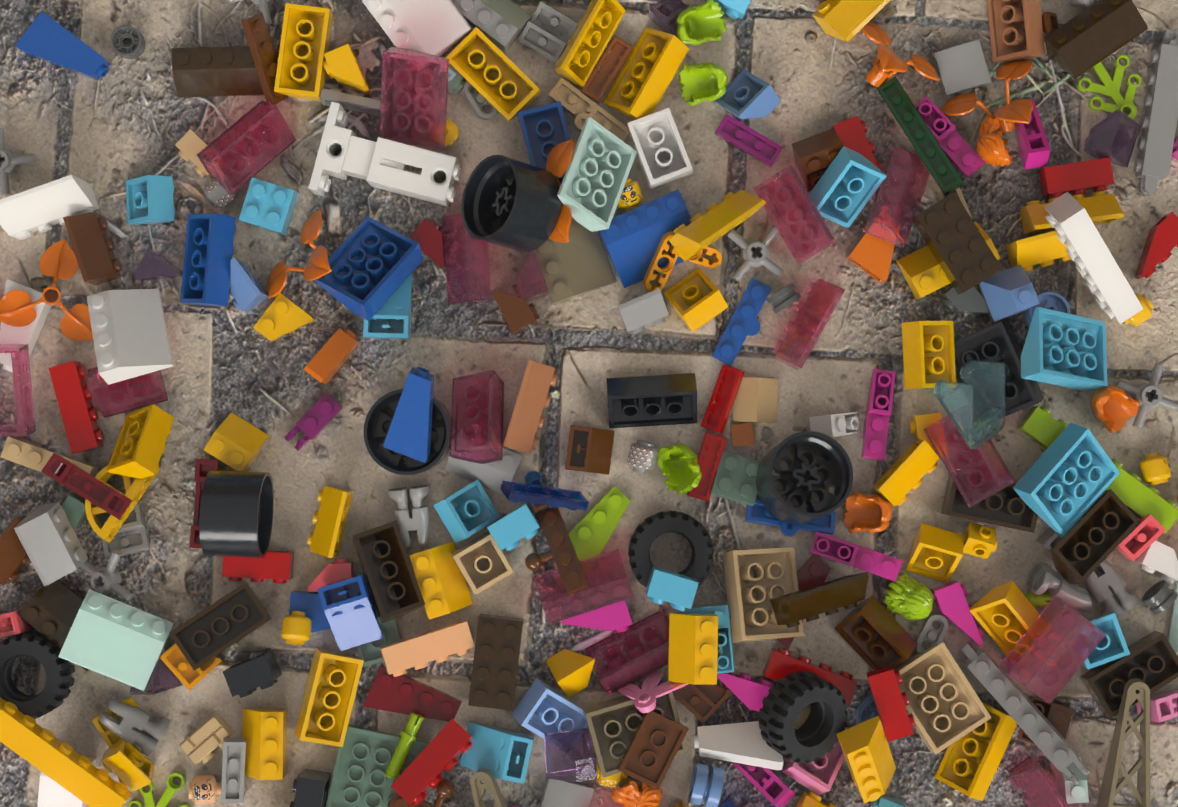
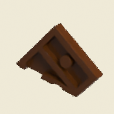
(702, 699)

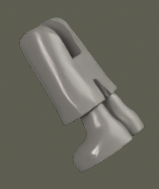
(411, 518)
(1046, 578)
(1106, 582)
(131, 723)

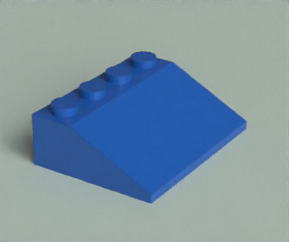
(637, 233)
(370, 267)

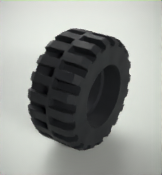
(672, 522)
(57, 673)
(784, 706)

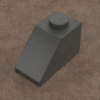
(967, 302)

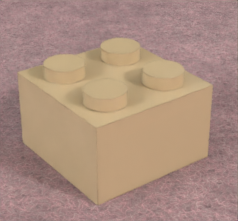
(482, 563)

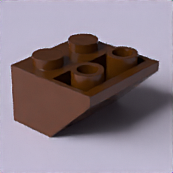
(815, 156)
(589, 449)
(1057, 714)

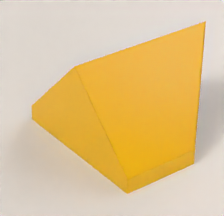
(571, 670)

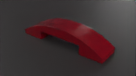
(202, 468)
(86, 486)

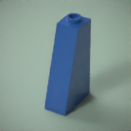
(58, 46)
(412, 420)
(311, 604)

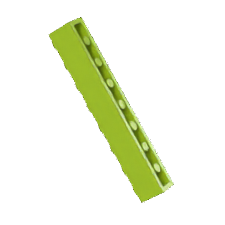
(1127, 486)

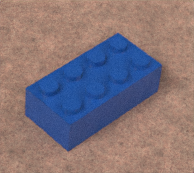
(542, 131)
(208, 259)

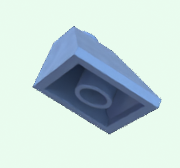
(748, 97)
(245, 287)
(1009, 293)

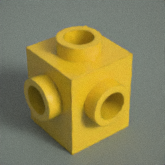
(979, 540)

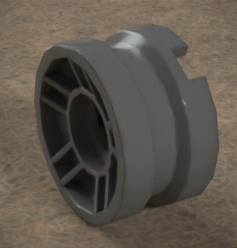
(127, 32)
(783, 298)
(1159, 597)

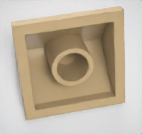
(756, 400)

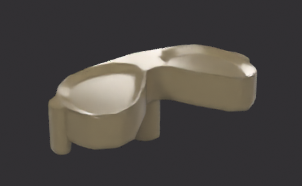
(889, 12)
(38, 282)

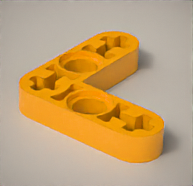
(663, 245)

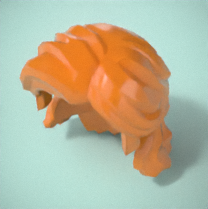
(991, 145)
(1113, 407)
(866, 513)
(635, 796)

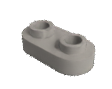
(479, 102)
(931, 635)

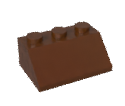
(93, 248)
(516, 312)
(12, 554)
(876, 635)

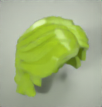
(701, 23)
(702, 82)
(680, 466)
(909, 598)

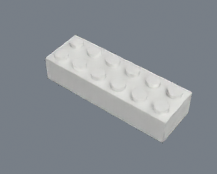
(1092, 258)

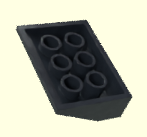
(1000, 345)

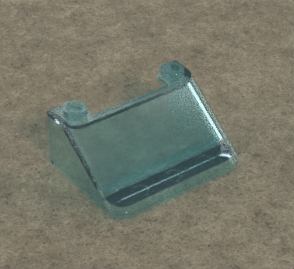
(977, 403)

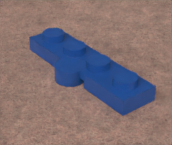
(742, 322)
(760, 515)

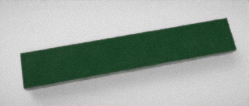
(920, 136)

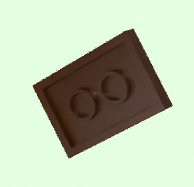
(653, 748)

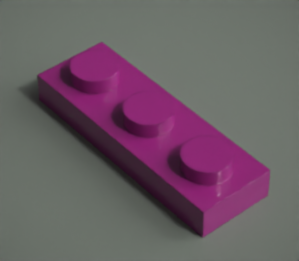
(748, 140)

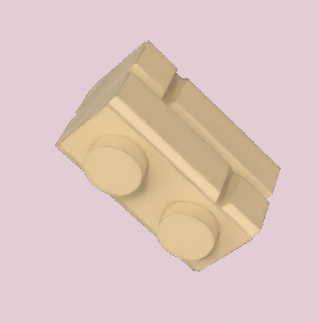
(206, 739)

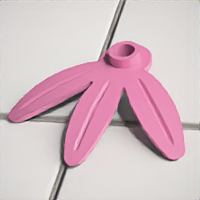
(646, 697)

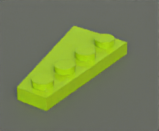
(598, 525)

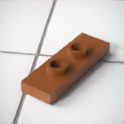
(607, 69)

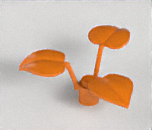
(889, 61)
(1016, 111)
(557, 164)
(56, 262)
(318, 262)

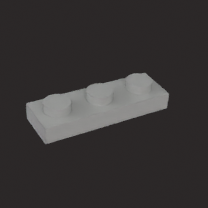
(351, 101)
(233, 770)

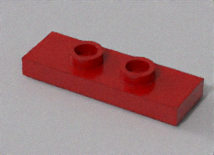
(722, 398)
(708, 461)

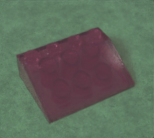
(413, 97)
(1052, 650)

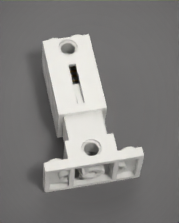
(382, 163)

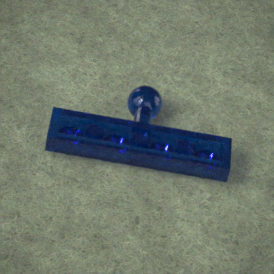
(535, 493)

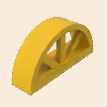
(134, 492)

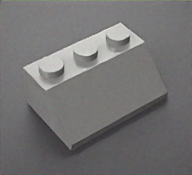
(497, 19)
(489, 474)
(50, 542)

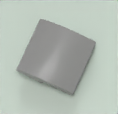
(548, 31)
(963, 67)
(131, 536)
(566, 794)

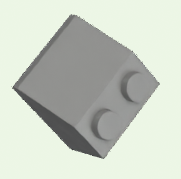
(643, 311)

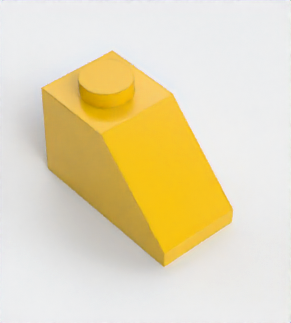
(920, 422)

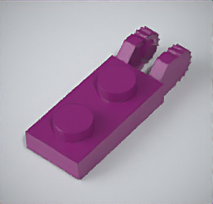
(315, 420)

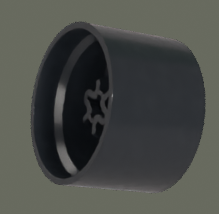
(510, 203)
(384, 457)
(836, 472)
(236, 513)

